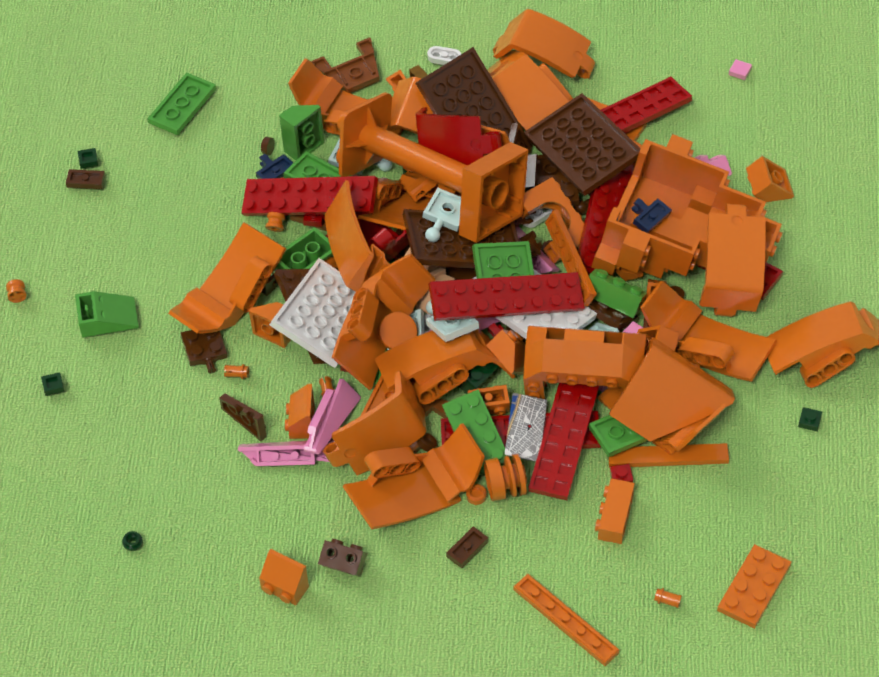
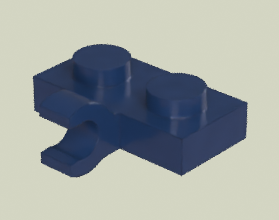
(274, 168)
(650, 215)

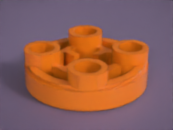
(396, 329)

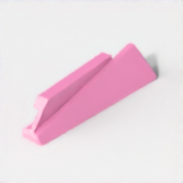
(330, 415)
(281, 453)

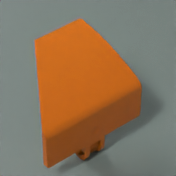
(668, 394)

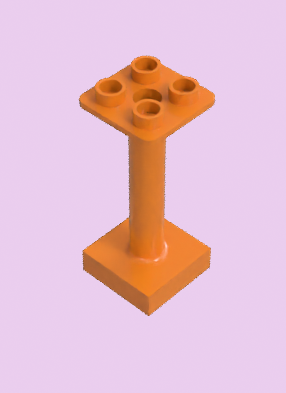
(489, 187)

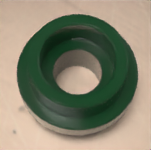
(132, 536)

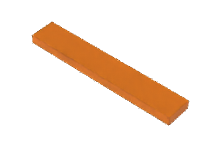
(569, 254)
(655, 456)
(566, 620)

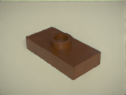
(85, 179)
(467, 547)

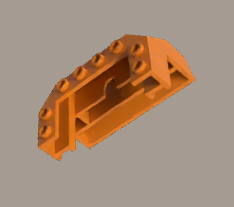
(580, 358)

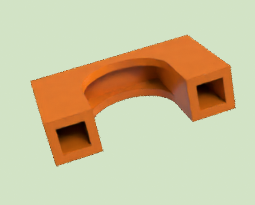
(550, 196)

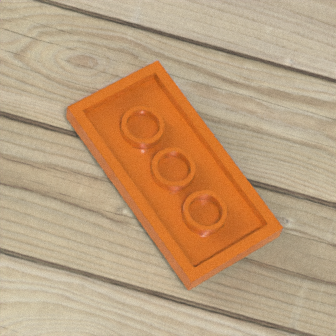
(754, 586)

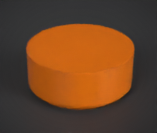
(476, 495)

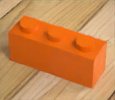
(615, 511)

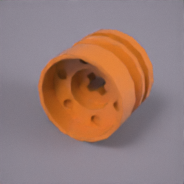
(505, 477)

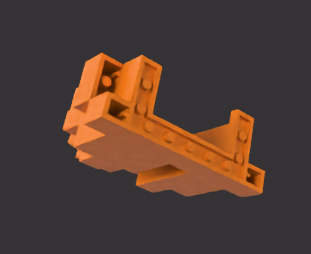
(691, 191)

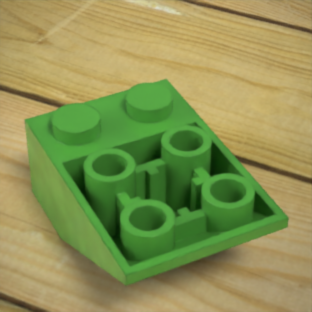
(105, 313)

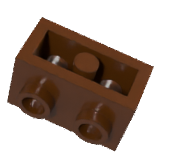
(342, 557)

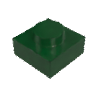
(87, 158)
(52, 384)
(810, 419)

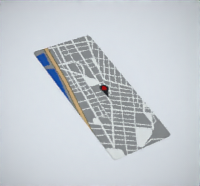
(525, 426)

